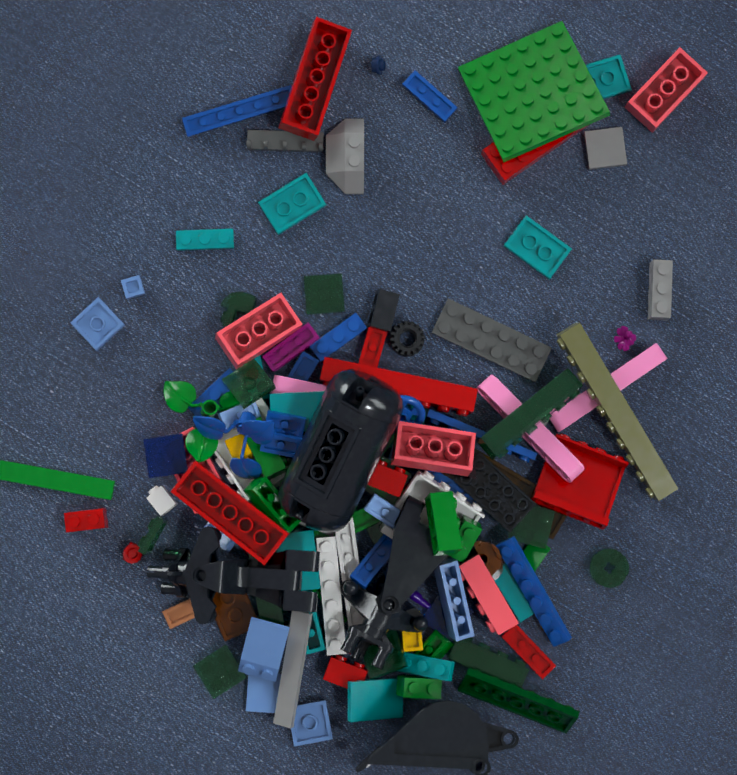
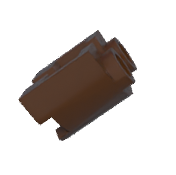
(492, 555)

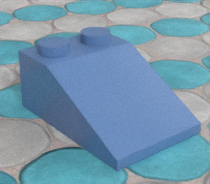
(263, 649)

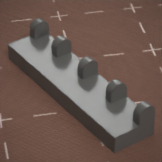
(282, 141)

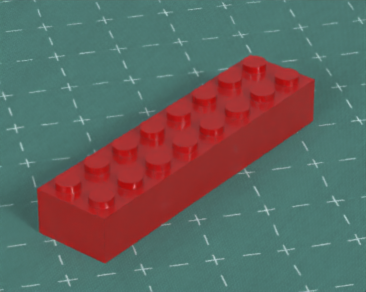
(428, 391)

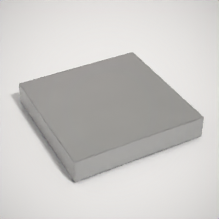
(605, 148)

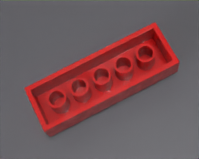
(315, 79)
(513, 167)
(230, 512)

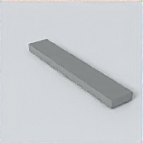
(292, 668)

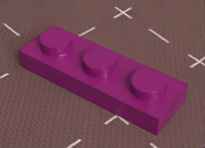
(291, 347)

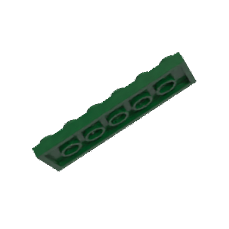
(518, 701)

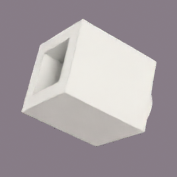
(161, 500)

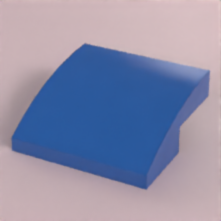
(287, 433)

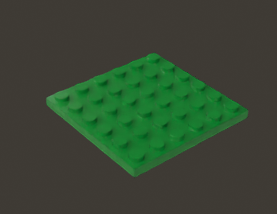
(533, 91)

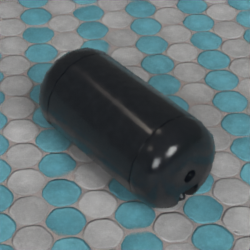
(340, 450)

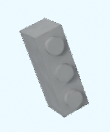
(660, 290)

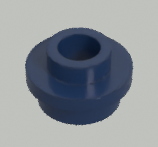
(378, 65)

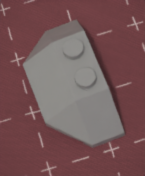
(346, 156)

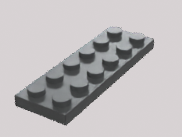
(491, 340)

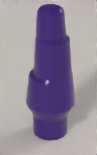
(417, 597)

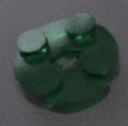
(617, 575)

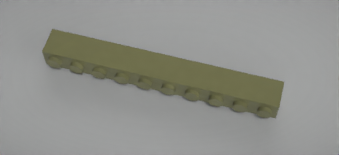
(616, 411)

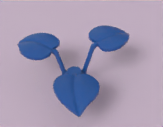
(260, 432)

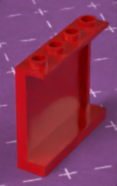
(590, 493)

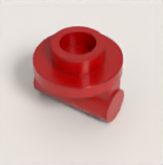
(131, 553)

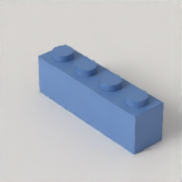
(453, 600)

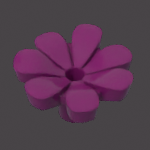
(625, 338)

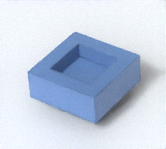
(133, 287)

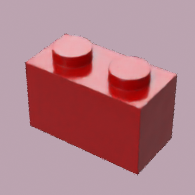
(388, 479)
(86, 520)
(341, 671)

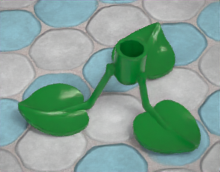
(182, 394)

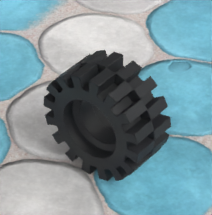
(407, 327)

